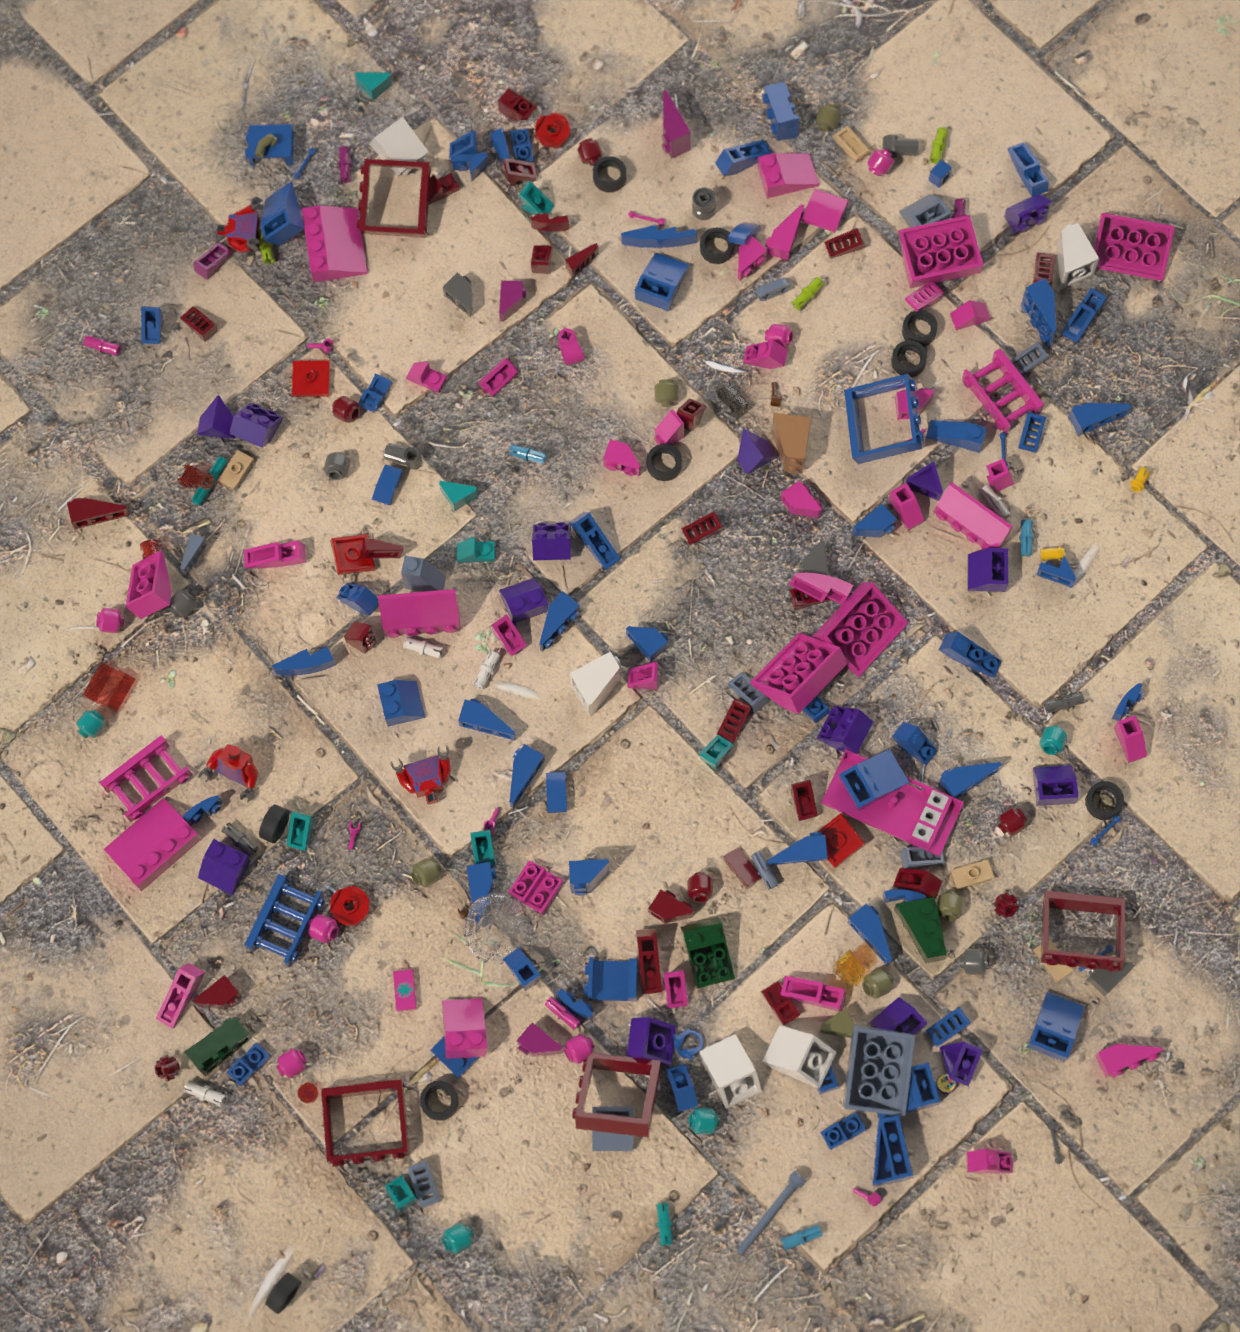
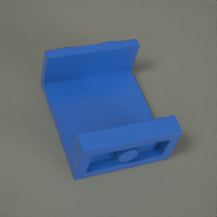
(283, 149)
(611, 980)

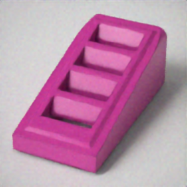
(926, 295)

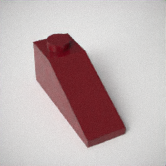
(89, 512)
(649, 961)

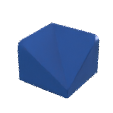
(940, 173)

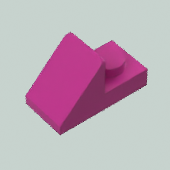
(425, 376)
(508, 635)

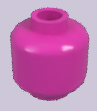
(880, 162)
(780, 334)
(109, 620)
(323, 928)
(578, 1048)
(291, 1063)

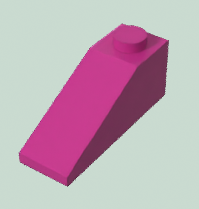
(784, 235)
(180, 994)

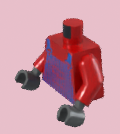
(243, 227)
(234, 765)
(425, 776)

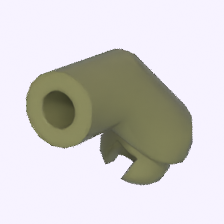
(263, 143)

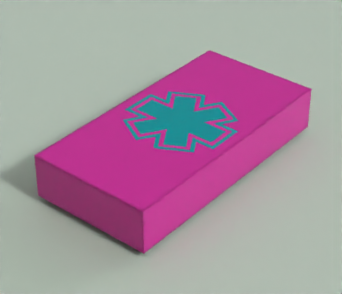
(404, 990)

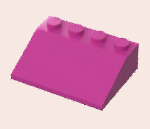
(333, 242)
(1133, 246)
(940, 251)
(419, 613)
(862, 627)
(799, 672)
(152, 844)

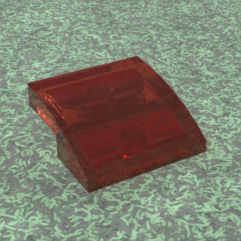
(108, 687)

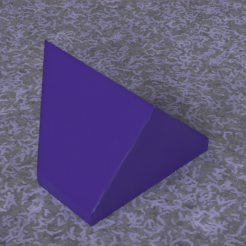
(216, 420)
(754, 452)
(926, 482)
(961, 1061)

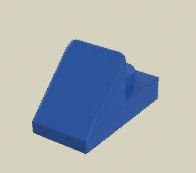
(474, 162)
(151, 324)
(1061, 575)

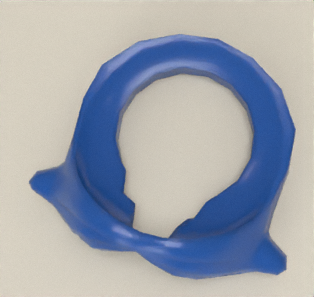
(687, 1053)

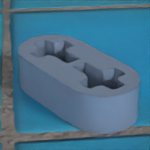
(773, 289)

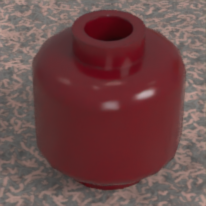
(589, 151)
(345, 409)
(1012, 821)
(700, 887)

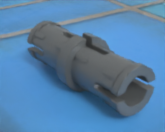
(1064, 702)
(239, 839)

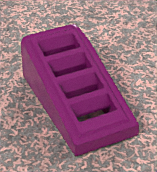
(207, 270)

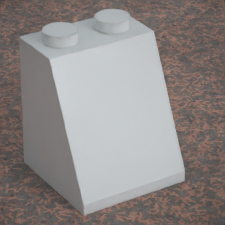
(400, 144)
(1075, 256)
(596, 681)
(799, 1056)
(730, 1071)

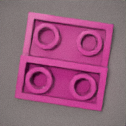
(824, 210)
(536, 887)

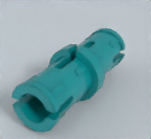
(664, 1224)

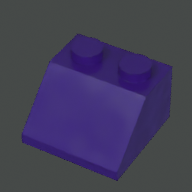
(524, 600)
(223, 867)
(651, 1040)

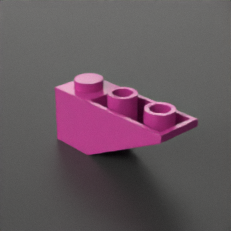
(1120, 1057)

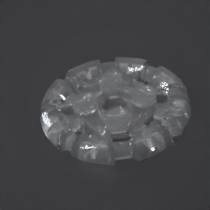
(504, 921)

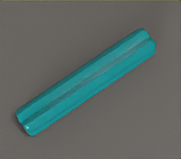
(216, 470)

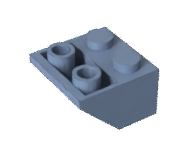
(925, 211)
(610, 1141)

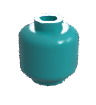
(90, 724)
(1053, 740)
(703, 1121)
(457, 1238)

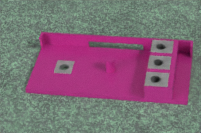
(901, 812)

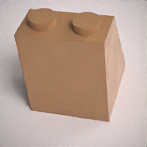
(791, 440)

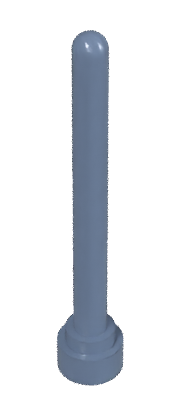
(795, 1181)

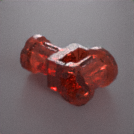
(193, 478)

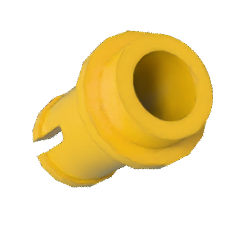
(1138, 483)
(1052, 553)

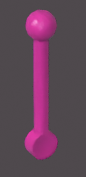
(660, 221)

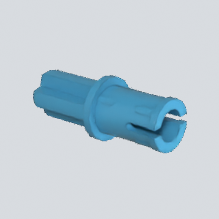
(527, 454)
(1026, 537)
(801, 1237)

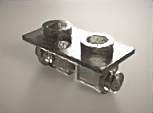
(727, 393)

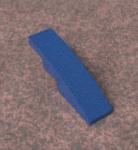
(652, 238)

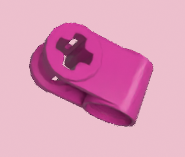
(570, 349)

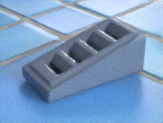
(1038, 361)
(193, 551)
(756, 701)
(906, 860)
(412, 1169)

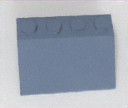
(878, 1070)

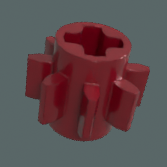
(1005, 905)
(167, 1067)

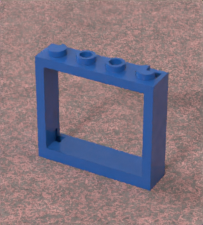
(854, 425)

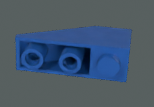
(559, 615)
(969, 653)

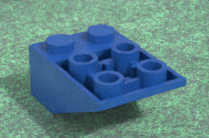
(281, 216)
(660, 281)
(1040, 306)
(873, 779)
(1056, 1027)
(921, 1091)

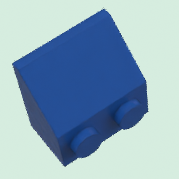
(400, 701)
(587, 875)

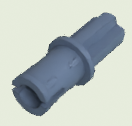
(764, 870)

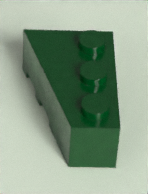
(924, 927)
(218, 1045)

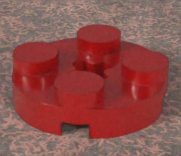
(556, 139)
(354, 916)

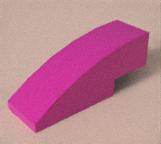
(275, 555)
(821, 586)
(814, 993)

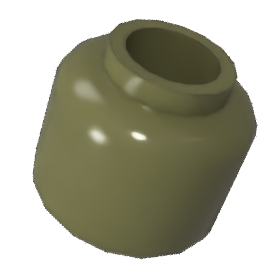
(828, 117)
(666, 392)
(426, 872)
(950, 906)
(877, 984)

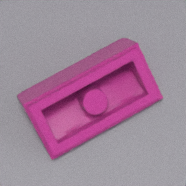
(498, 377)

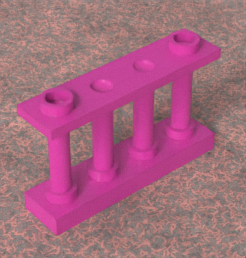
(1010, 375)
(128, 771)

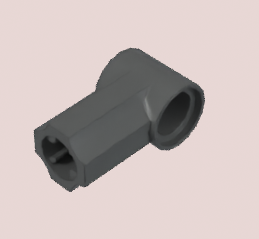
(898, 146)
(402, 455)

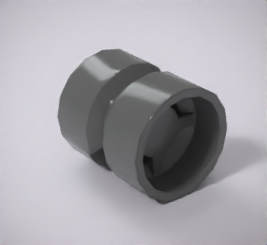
(703, 203)

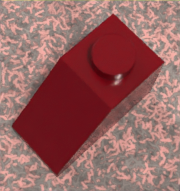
(691, 413)
(918, 881)
(219, 995)

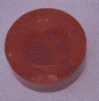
(308, 1093)

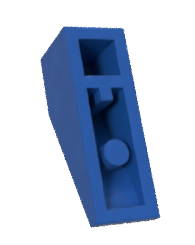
(738, 158)
(1094, 415)
(957, 434)
(594, 539)
(481, 719)
(525, 766)
(964, 778)
(807, 849)
(480, 881)
(869, 928)

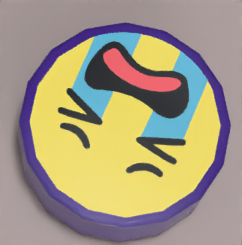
(944, 1084)

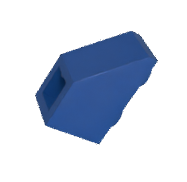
(358, 598)
(914, 742)
(522, 969)

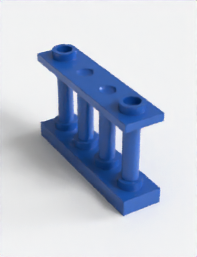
(265, 922)

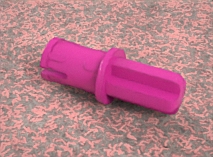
(102, 345)
(562, 1012)

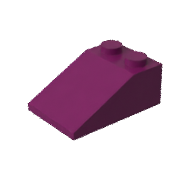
(675, 131)

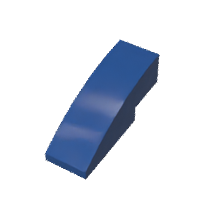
(1028, 169)
(1084, 315)
(304, 663)

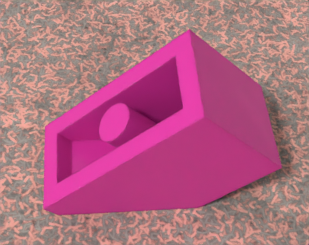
(669, 429)

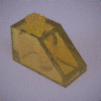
(849, 969)

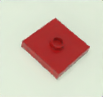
(311, 378)
(349, 555)
(841, 840)

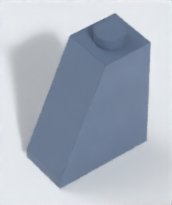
(421, 575)

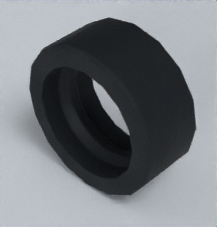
(609, 161)
(712, 257)
(920, 315)
(912, 346)
(661, 449)
(1111, 787)
(274, 823)
(442, 1115)
(282, 1293)

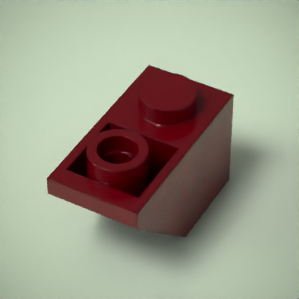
(515, 106)
(360, 636)
(669, 909)

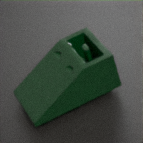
(707, 952)

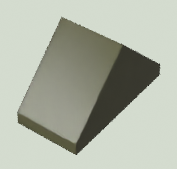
(838, 1025)

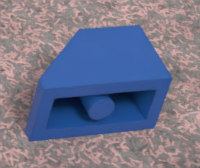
(876, 523)
(648, 641)
(682, 1087)

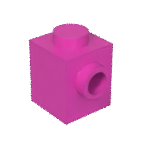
(999, 475)

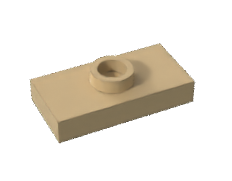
(851, 144)
(236, 470)
(972, 874)
(1057, 971)

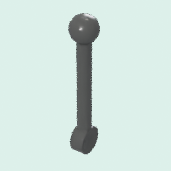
(1051, 1126)

